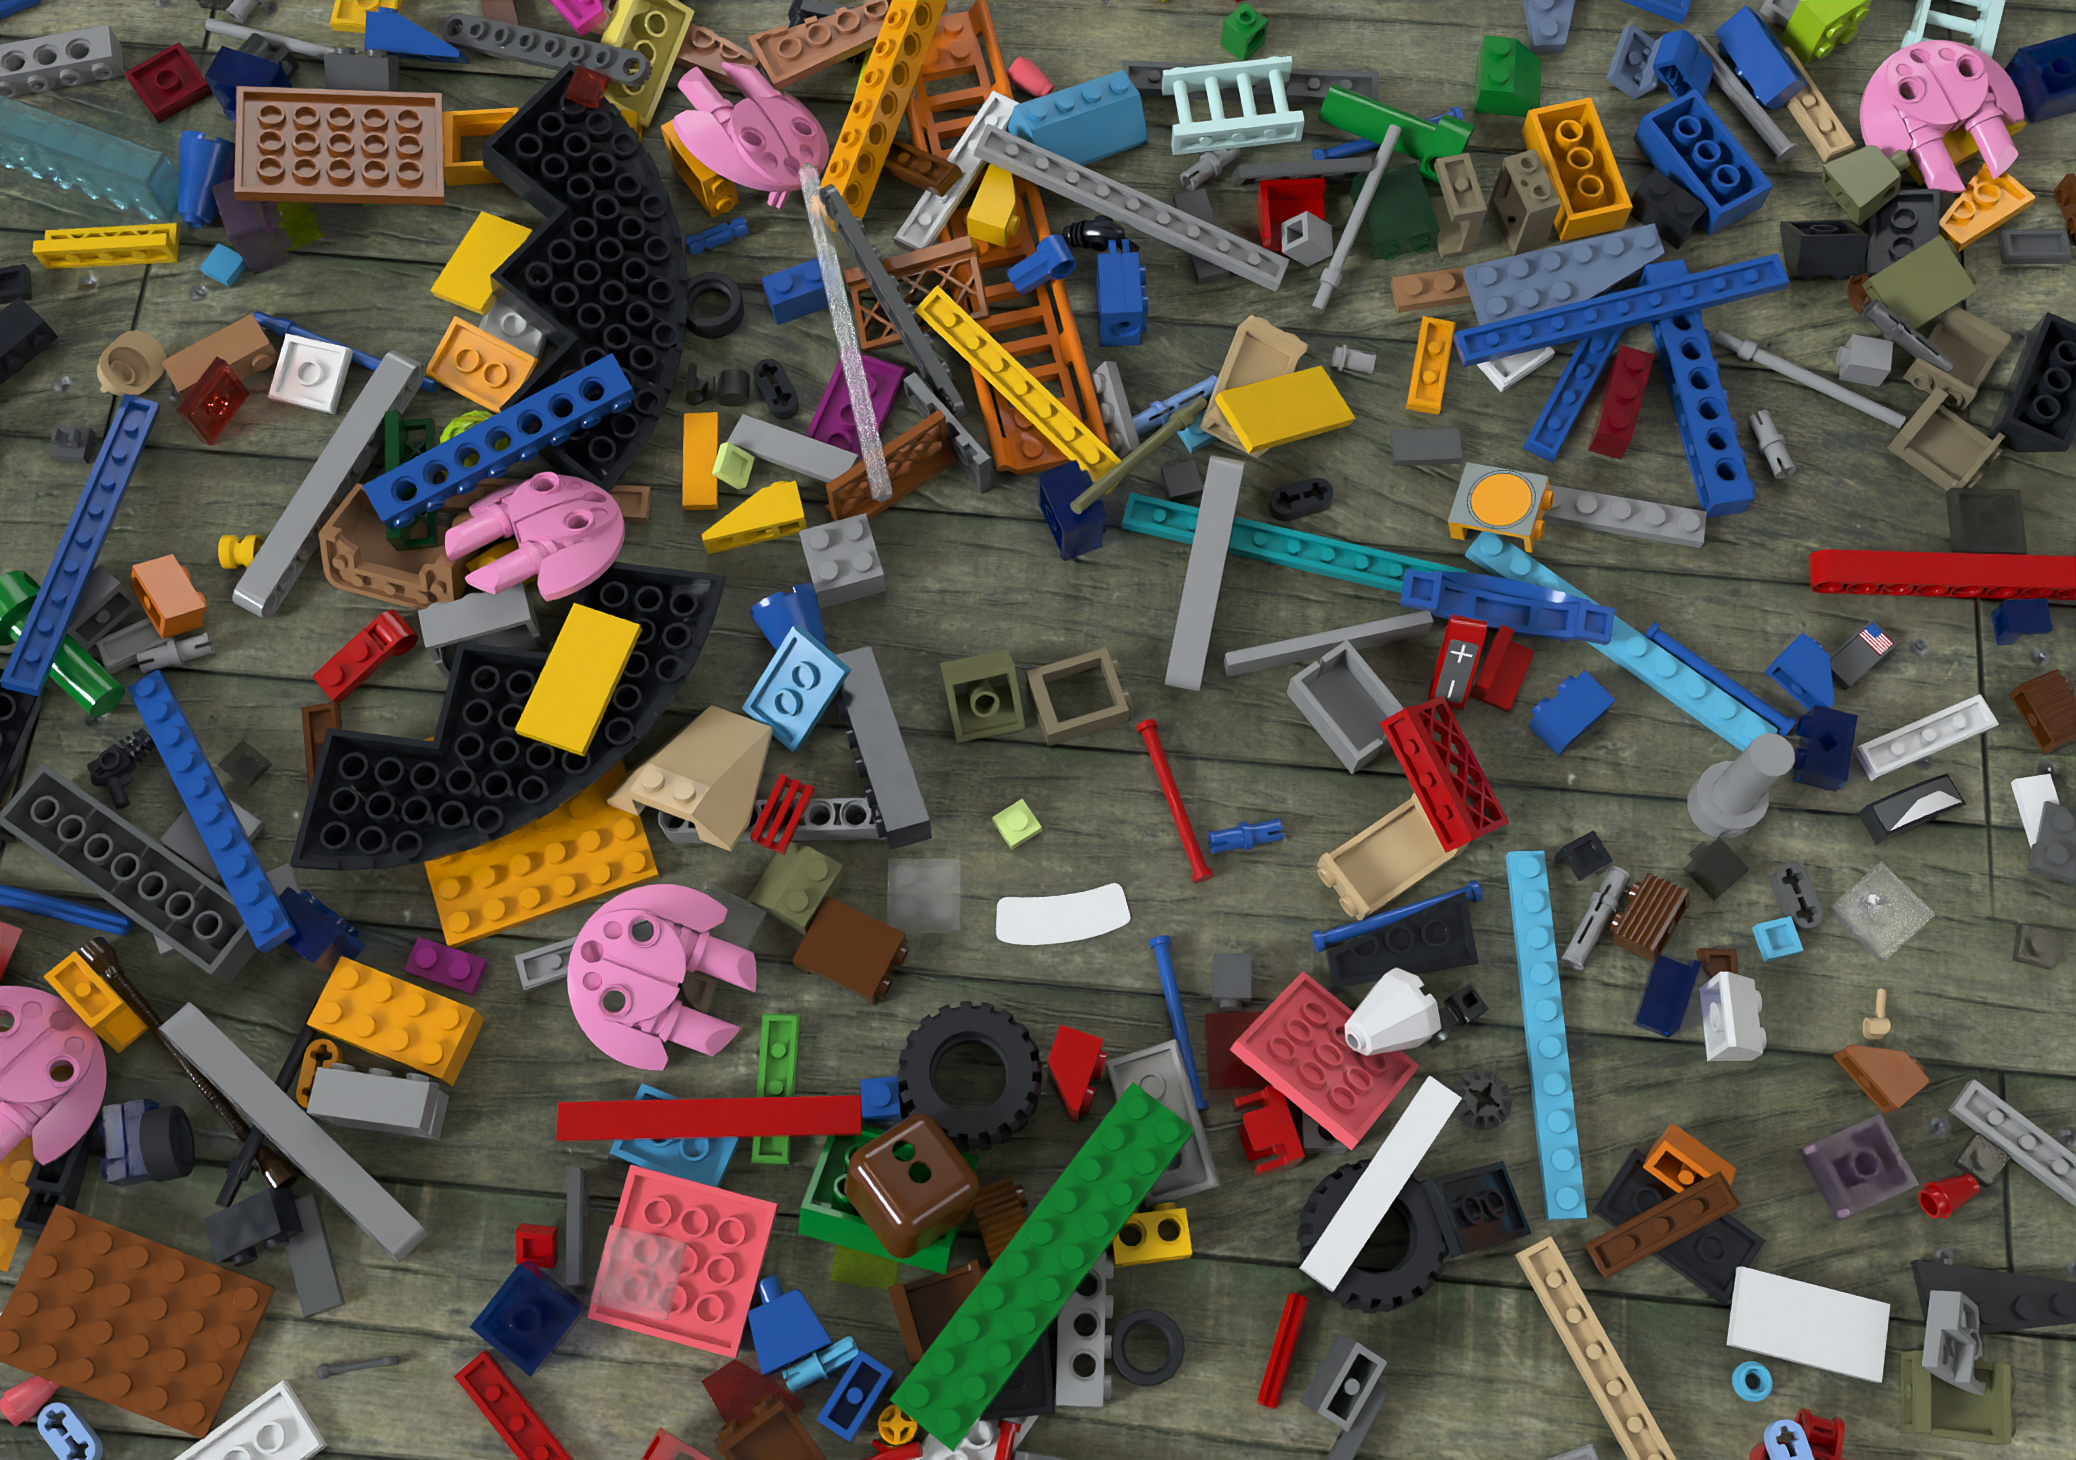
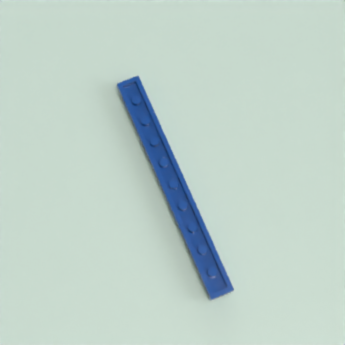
(1620, 310)
(80, 547)
(212, 812)

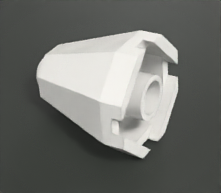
(1393, 1016)

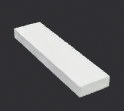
(1925, 737)

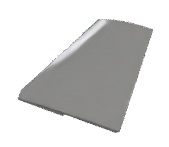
(1953, 1340)

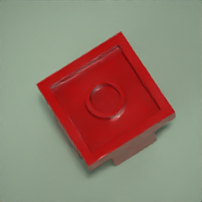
(1269, 1131)

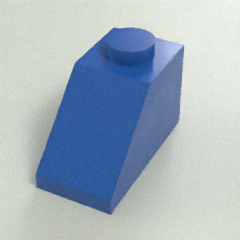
(1804, 672)

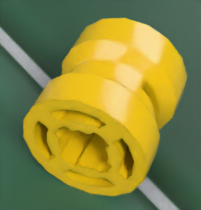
(238, 551)

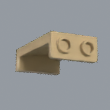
(1254, 356)
(1385, 860)

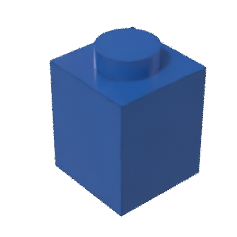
(881, 1100)

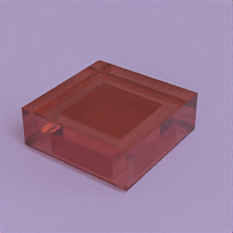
(587, 87)

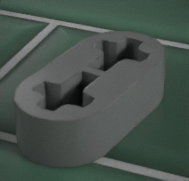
(1797, 897)

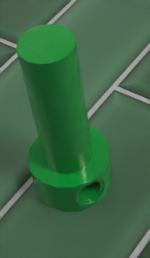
(1417, 139)
(73, 667)

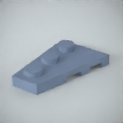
(1548, 24)

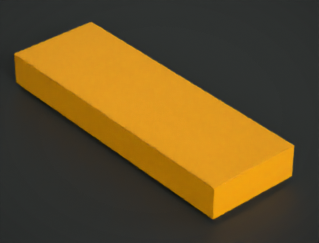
(1430, 365)
(699, 458)

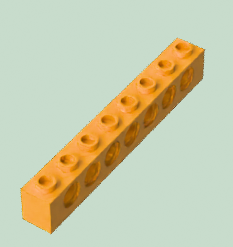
(881, 101)

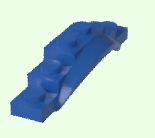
(1508, 602)

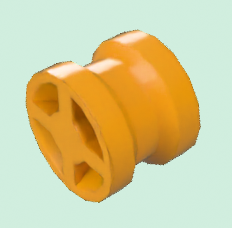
(892, 1418)

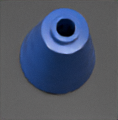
(201, 167)
(782, 611)

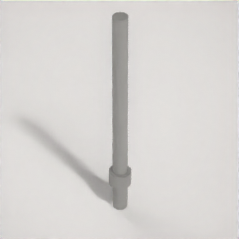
(274, 39)
(1331, 276)
(1748, 349)

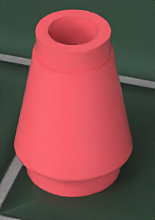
(1029, 78)
(26, 1399)

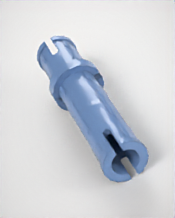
(1141, 420)

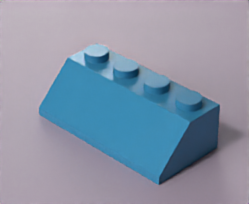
(1084, 120)

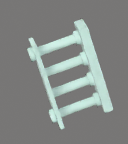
(1982, 30)
(1232, 132)

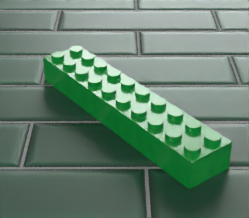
(1042, 1267)

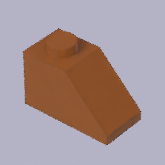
(1883, 1074)

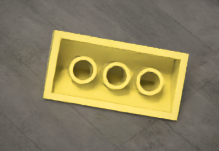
(657, 32)

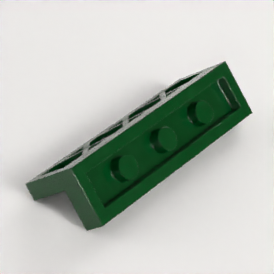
(395, 455)

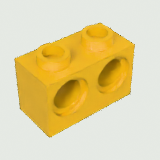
(1152, 1246)

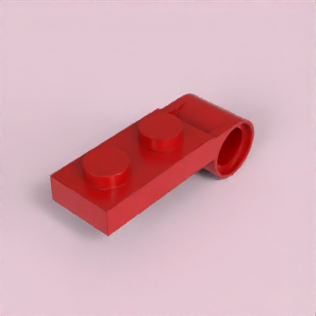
(364, 654)

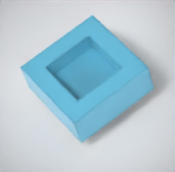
(1194, 437)
(1777, 939)

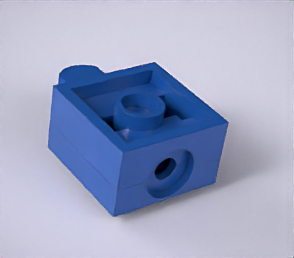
(1121, 296)

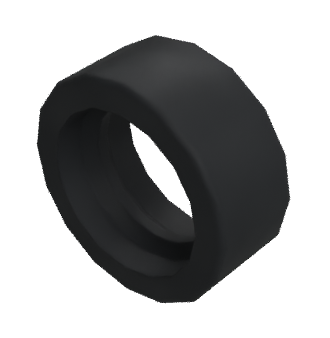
(724, 324)
(167, 1143)
(1175, 1337)

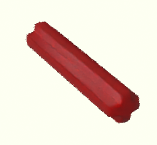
(1282, 1351)

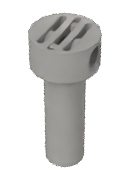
(1736, 793)

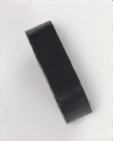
(770, 392)
(1302, 503)

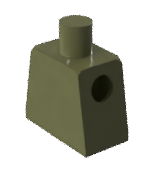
(1864, 180)

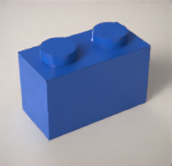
(795, 291)
(1570, 712)
(856, 1396)

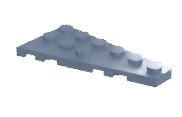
(1559, 273)

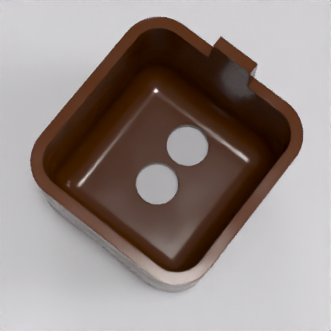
(904, 1212)

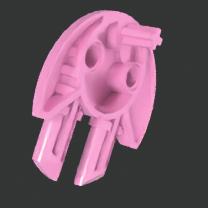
(1938, 104)
(755, 141)
(563, 530)
(649, 974)
(31, 1102)

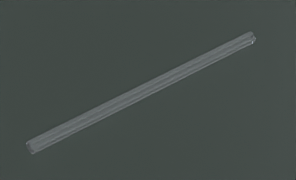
(845, 336)

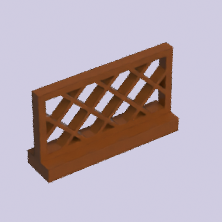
(919, 265)
(910, 463)

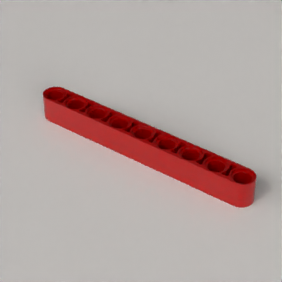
(1943, 574)

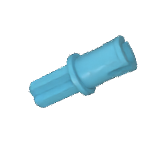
(821, 1364)

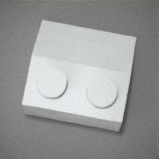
(1732, 1018)

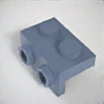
(1633, 63)

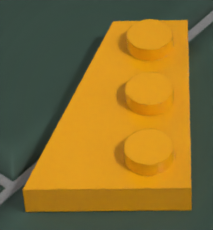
(1983, 207)

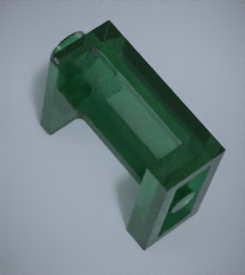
(1399, 213)

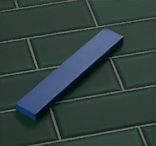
(1571, 393)

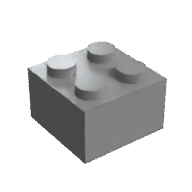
(843, 560)

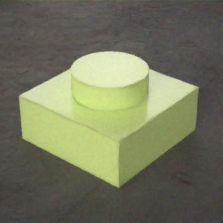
(733, 465)
(1017, 824)

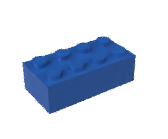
(1704, 159)

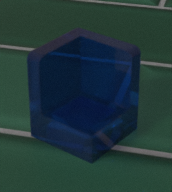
(2020, 618)

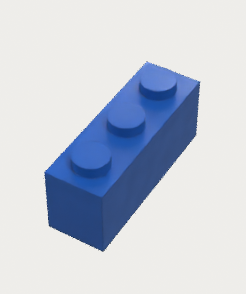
(1759, 59)

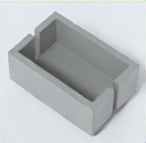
(482, 619)
(1345, 705)
(378, 1101)

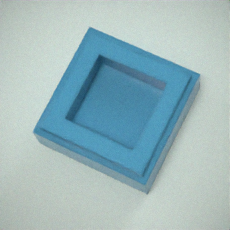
(223, 265)

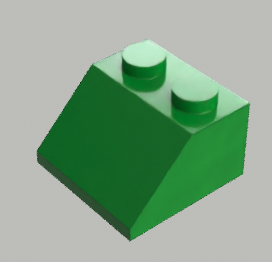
(1506, 78)

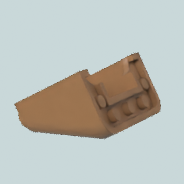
(365, 563)

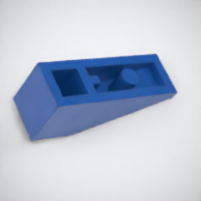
(406, 39)

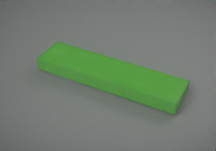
(777, 1079)

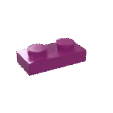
(446, 966)

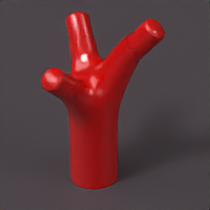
(902, 1452)

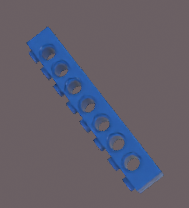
(387, 490)
(1715, 494)

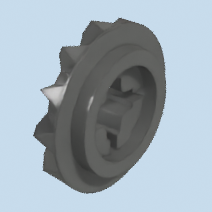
(1488, 1116)

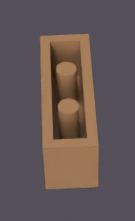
(240, 344)

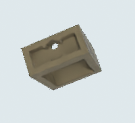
(1528, 198)
(1086, 724)

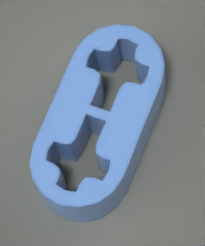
(77, 1429)
(1798, 1446)

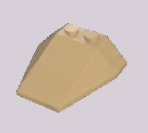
(702, 775)

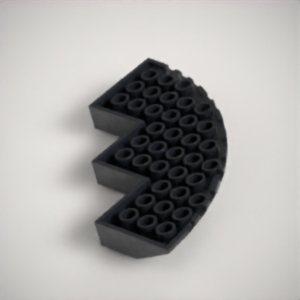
(597, 271)
(421, 800)

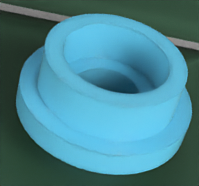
(1763, 1378)

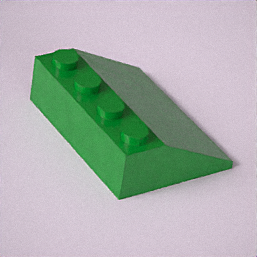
(832, 1217)

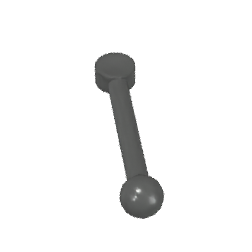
(325, 1370)

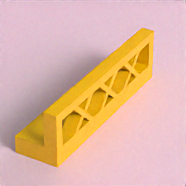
(108, 246)

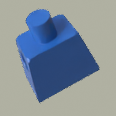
(784, 1327)

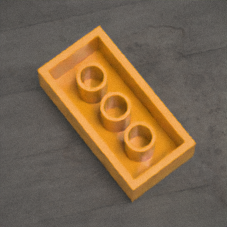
(1579, 167)
(396, 1020)

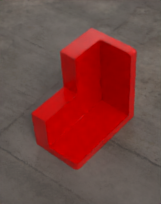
(1282, 201)

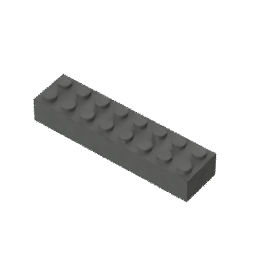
(131, 872)

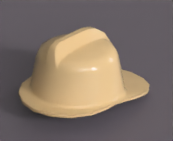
(131, 364)

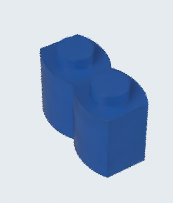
(1682, 64)

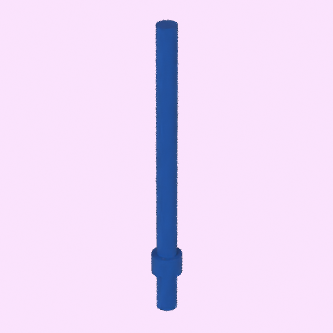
(286, 326)

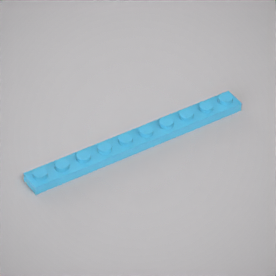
(1632, 649)
(1545, 1037)

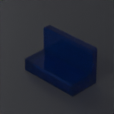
(1666, 996)

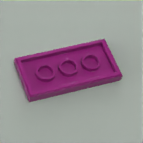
(834, 416)

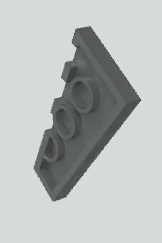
(968, 452)

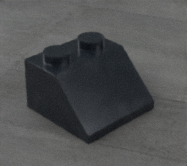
(1823, 248)

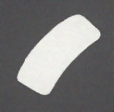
(1061, 917)

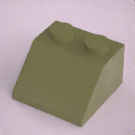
(982, 695)
(797, 886)

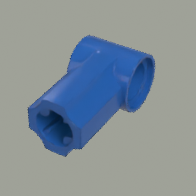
(1050, 261)

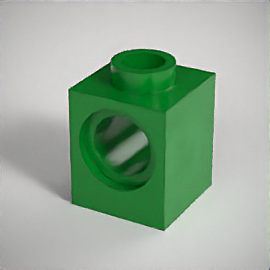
(1244, 32)

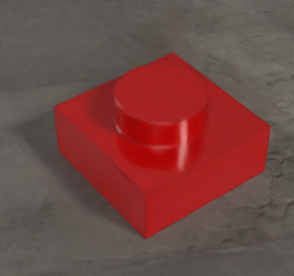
(537, 1244)

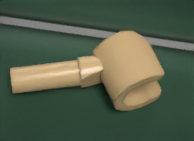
(1880, 1025)

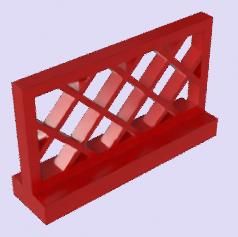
(1428, 772)

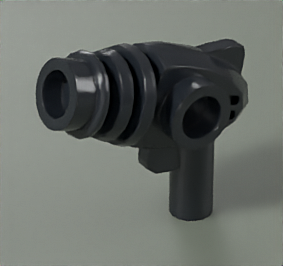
(1095, 234)
(116, 764)

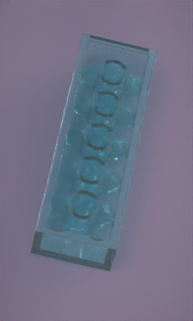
(87, 160)

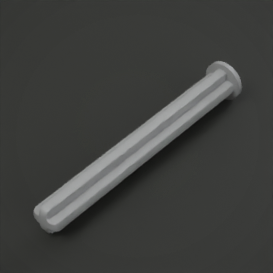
(1748, 105)

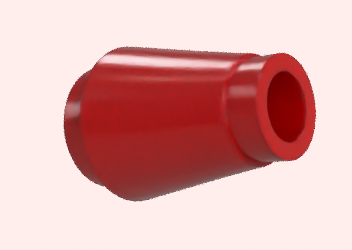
(1947, 1195)

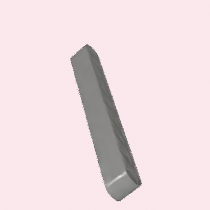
(327, 485)
(293, 1132)

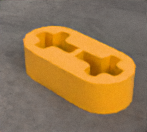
(310, 1065)

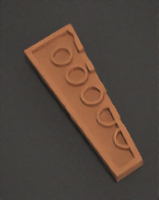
(819, 43)
(699, 49)

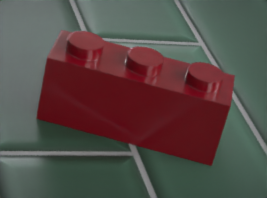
(1621, 402)

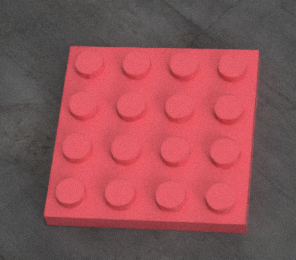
(1305, 1056)
(721, 1261)

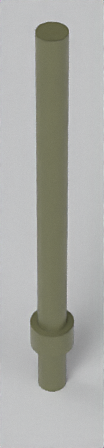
(1179, 421)

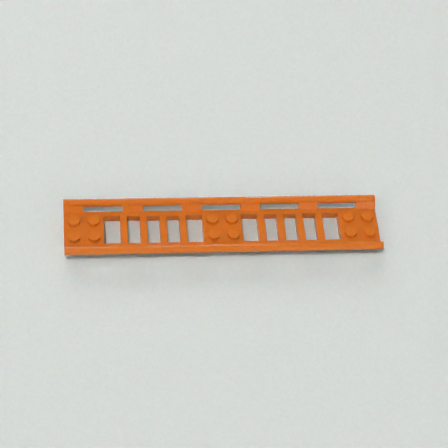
(1025, 448)

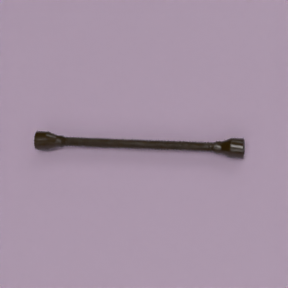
(102, 958)

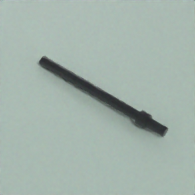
(241, 1168)

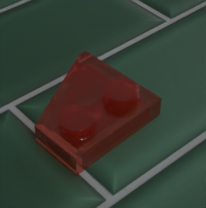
(738, 1387)

